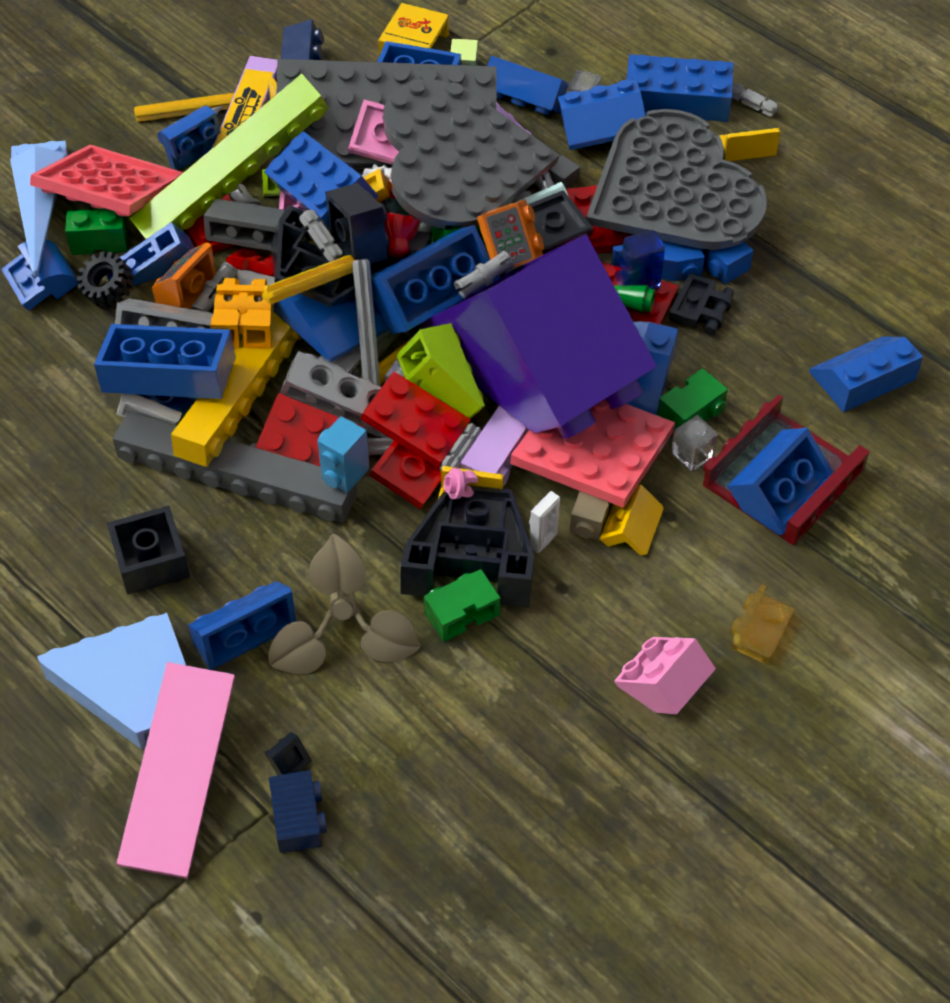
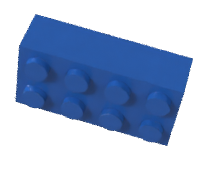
(684, 85)
(310, 170)
(425, 280)
(165, 361)

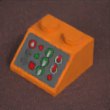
(512, 231)
(186, 278)

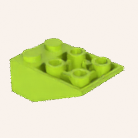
(439, 367)

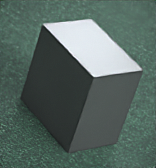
(565, 171)

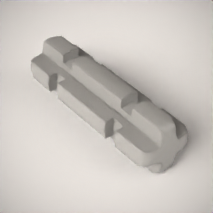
(754, 100)
(320, 235)
(461, 446)

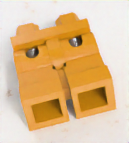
(243, 312)

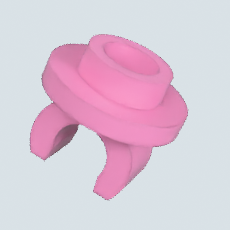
(456, 482)

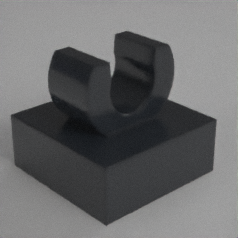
(288, 755)

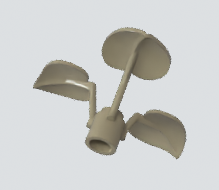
(341, 572)

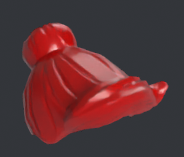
(400, 232)

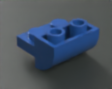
(190, 137)
(54, 275)

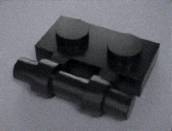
(692, 303)

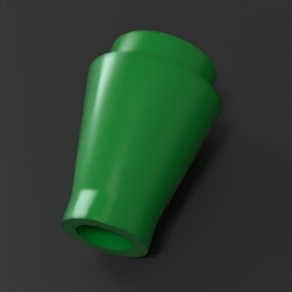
(637, 297)

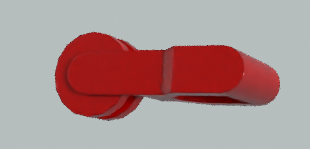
(249, 260)

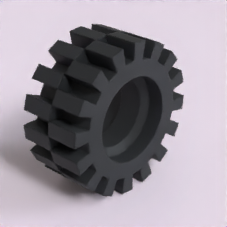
(114, 288)

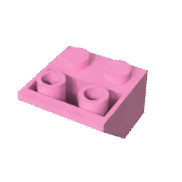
(666, 673)

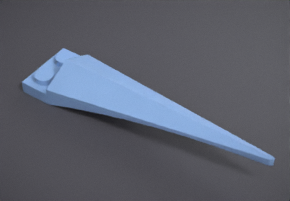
(35, 204)

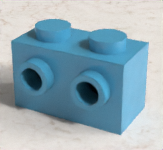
(343, 454)

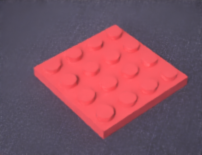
(105, 179)
(603, 459)

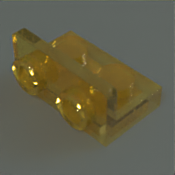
(761, 625)

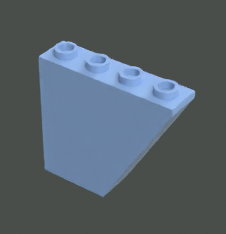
(117, 673)

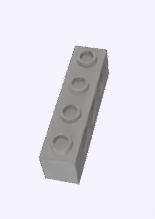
(328, 398)

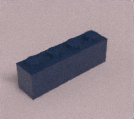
(302, 42)

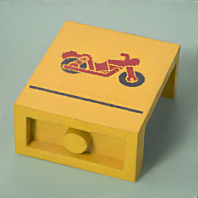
(415, 27)

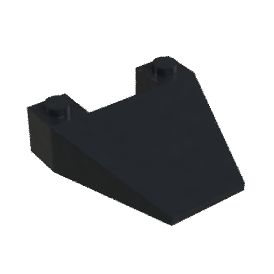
(295, 255)
(468, 537)

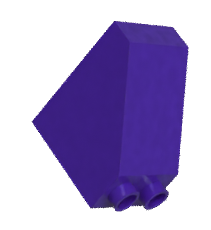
(551, 340)

